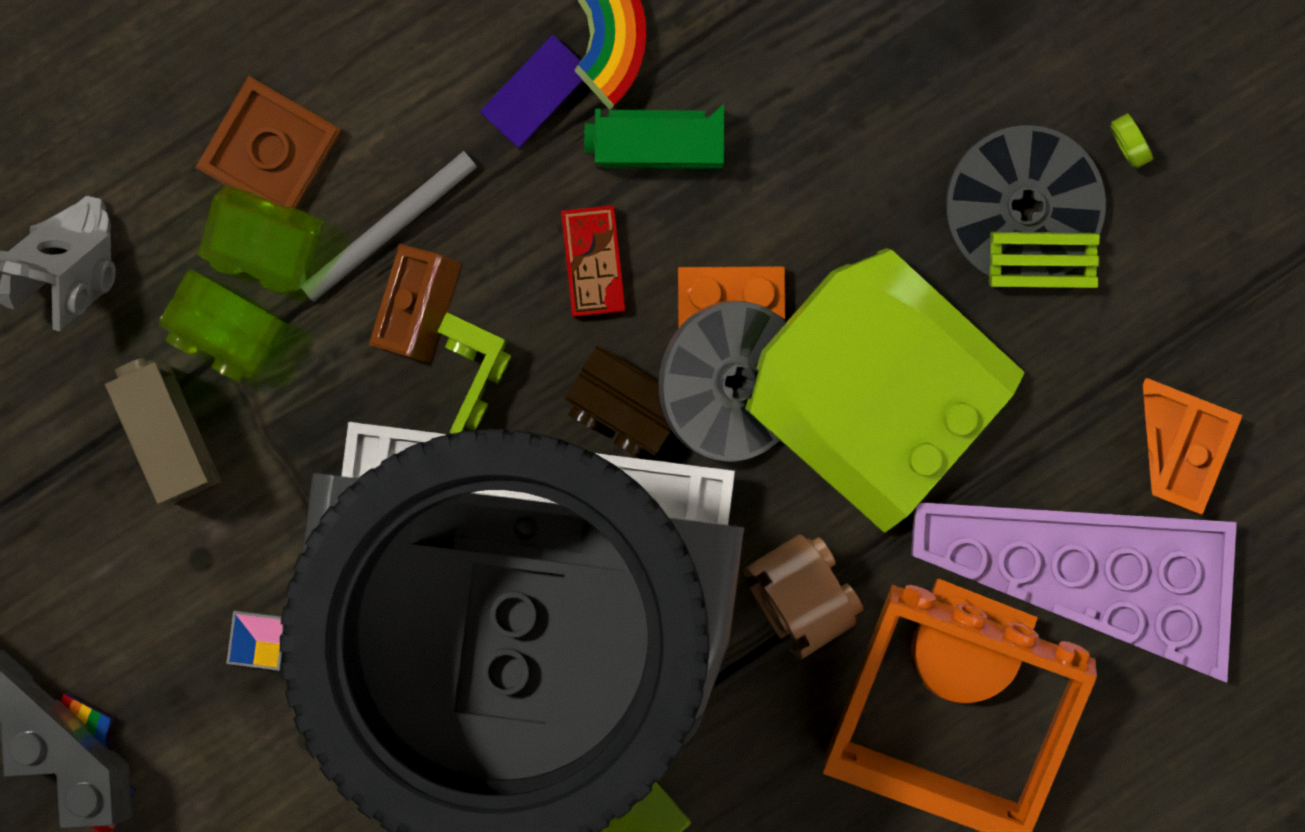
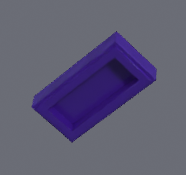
(534, 92)

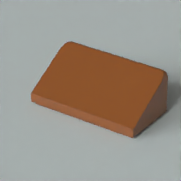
(415, 303)

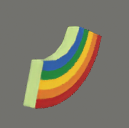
(613, 47)

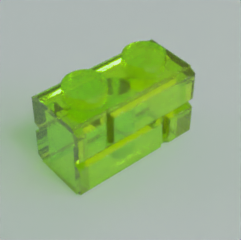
(222, 326)

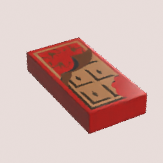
(593, 261)

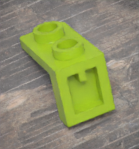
(467, 341)

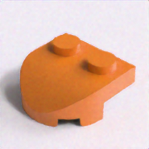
(959, 668)

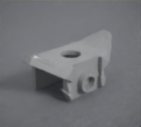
(76, 275)

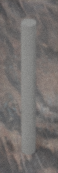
(388, 226)

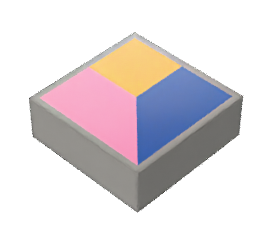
(255, 640)

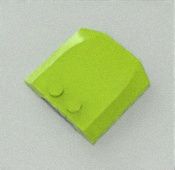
(880, 385)

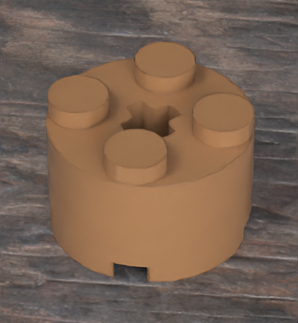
(803, 594)

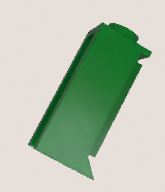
(656, 139)

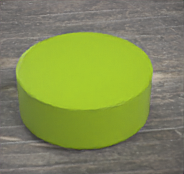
(1131, 141)

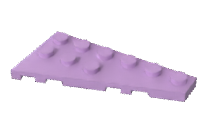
(1123, 575)

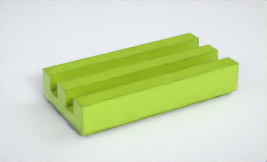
(1089, 260)

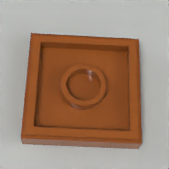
(268, 146)

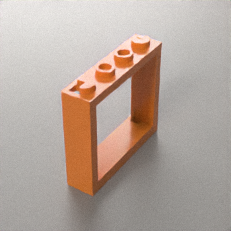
(931, 790)

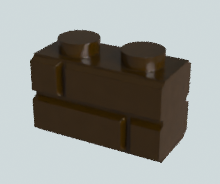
(620, 399)

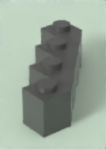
(49, 739)

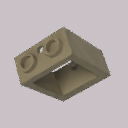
(162, 431)

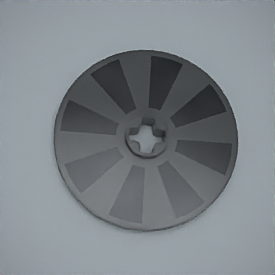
(1000, 170)
(692, 377)

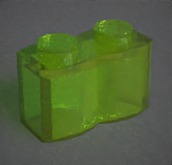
(260, 239)

